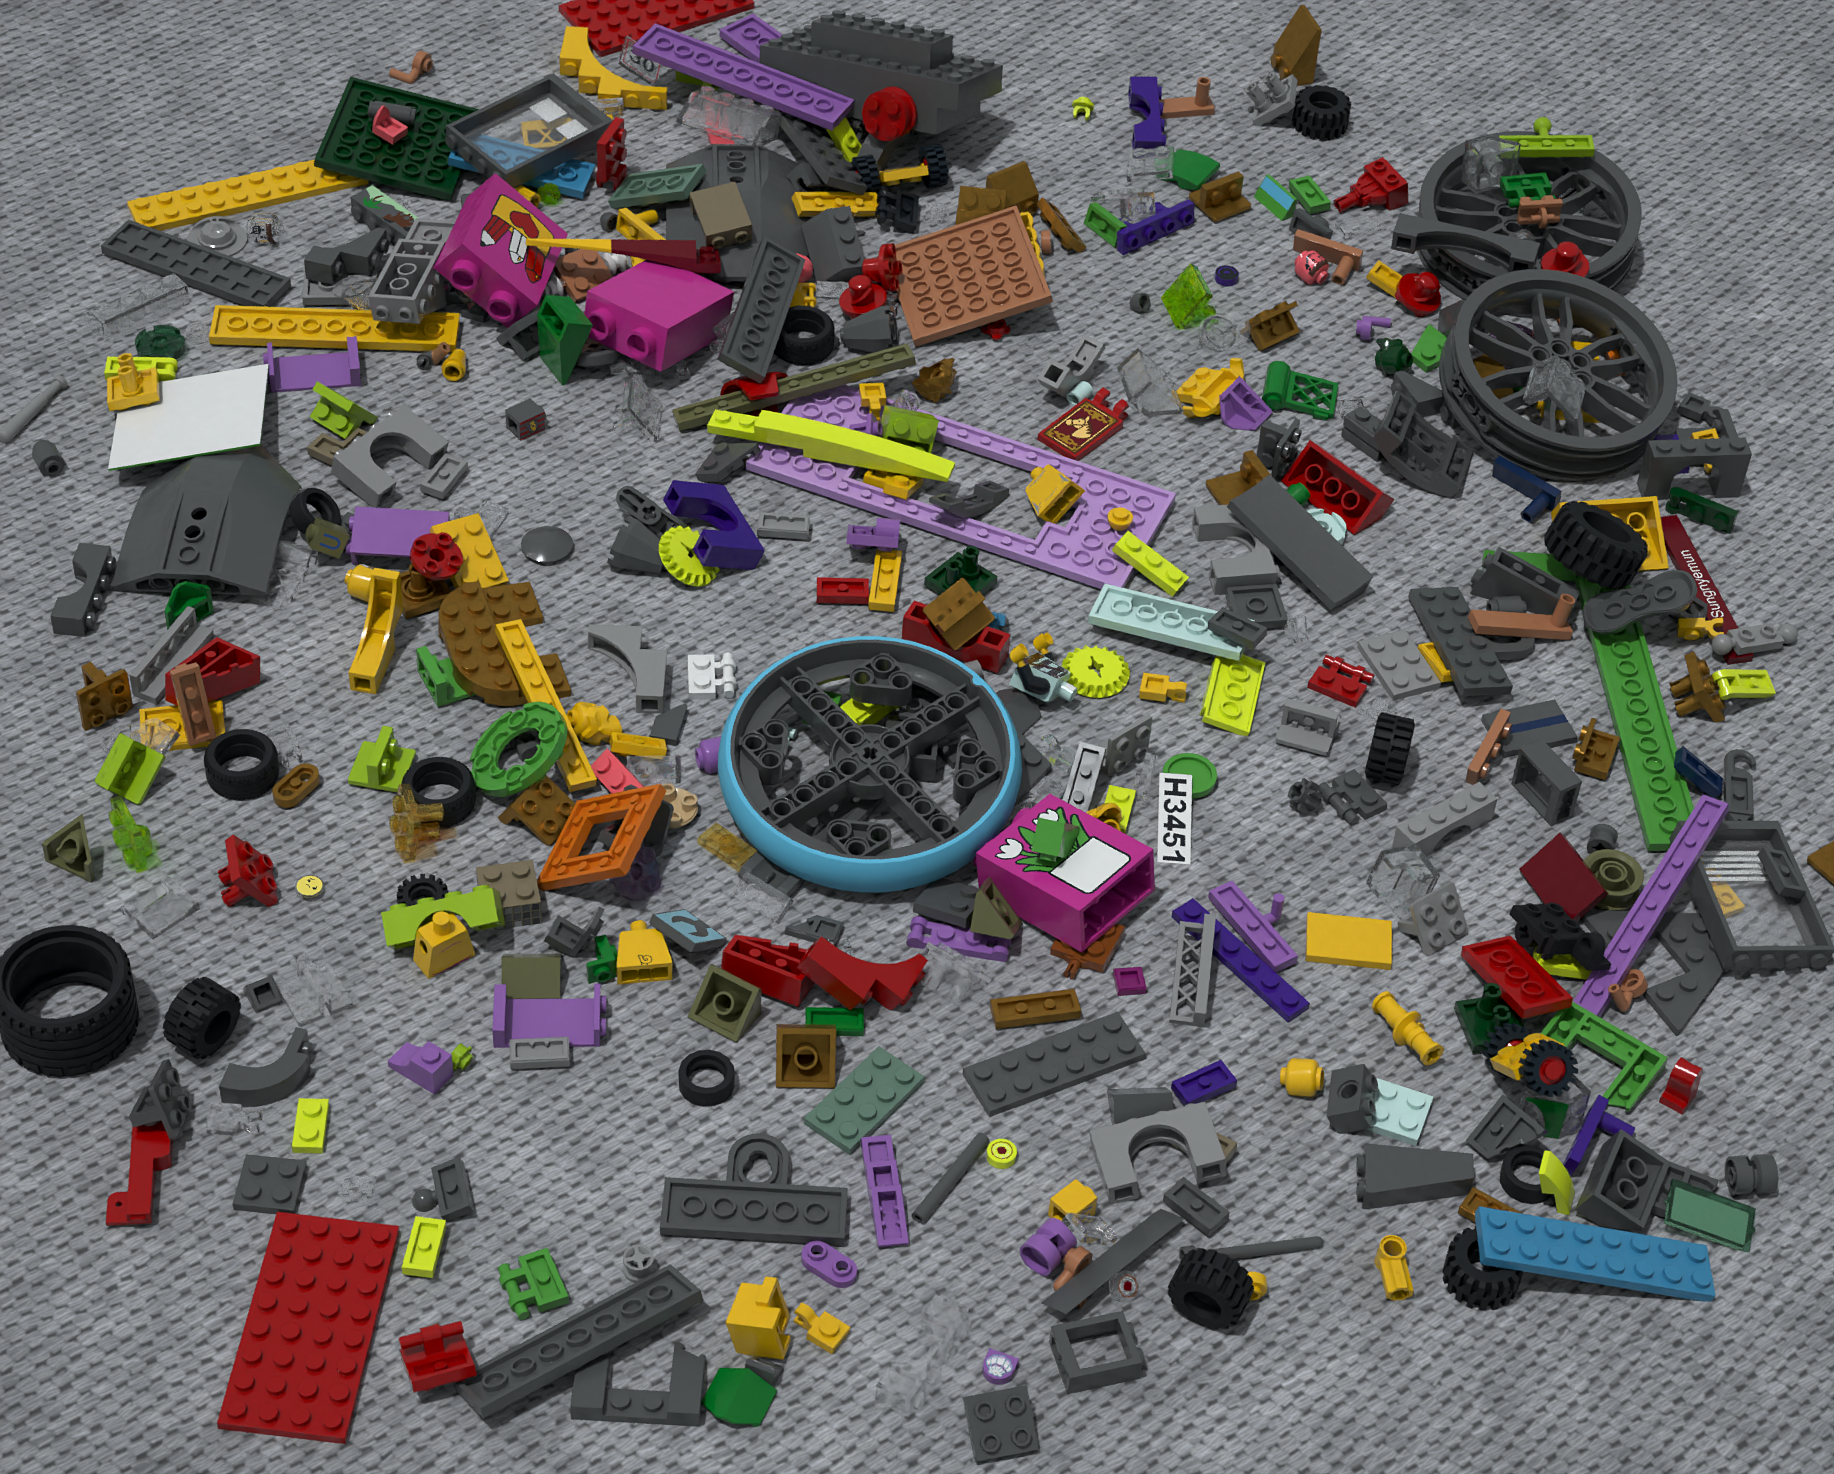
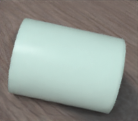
(1081, 391)

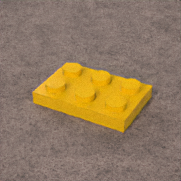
(478, 552)

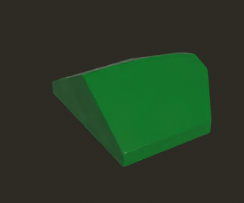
(191, 595)
(739, 1396)

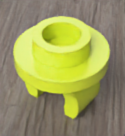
(1084, 105)

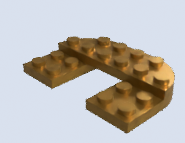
(477, 657)

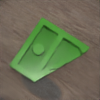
(1428, 349)

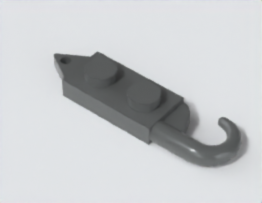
(1738, 787)

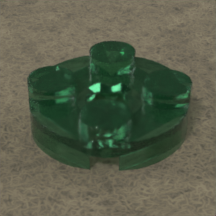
(148, 343)

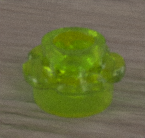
(551, 189)

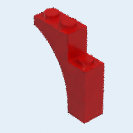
(857, 980)

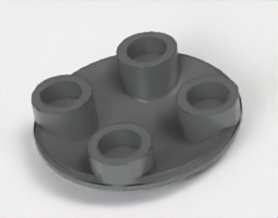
(547, 544)

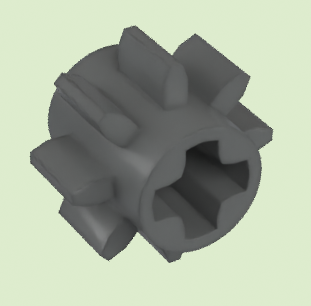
(1304, 796)

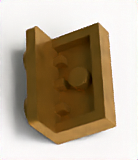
(1596, 751)

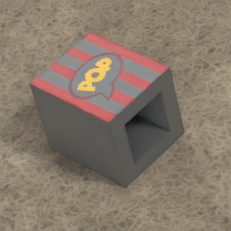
(525, 419)

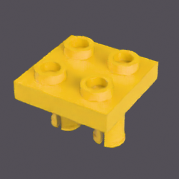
(132, 386)

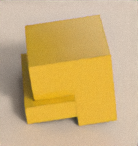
(759, 1320)

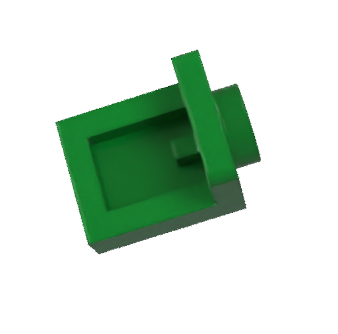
(605, 965)

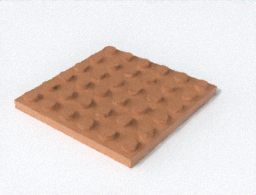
(969, 276)

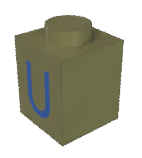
(327, 537)

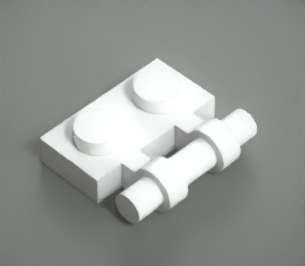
(702, 676)

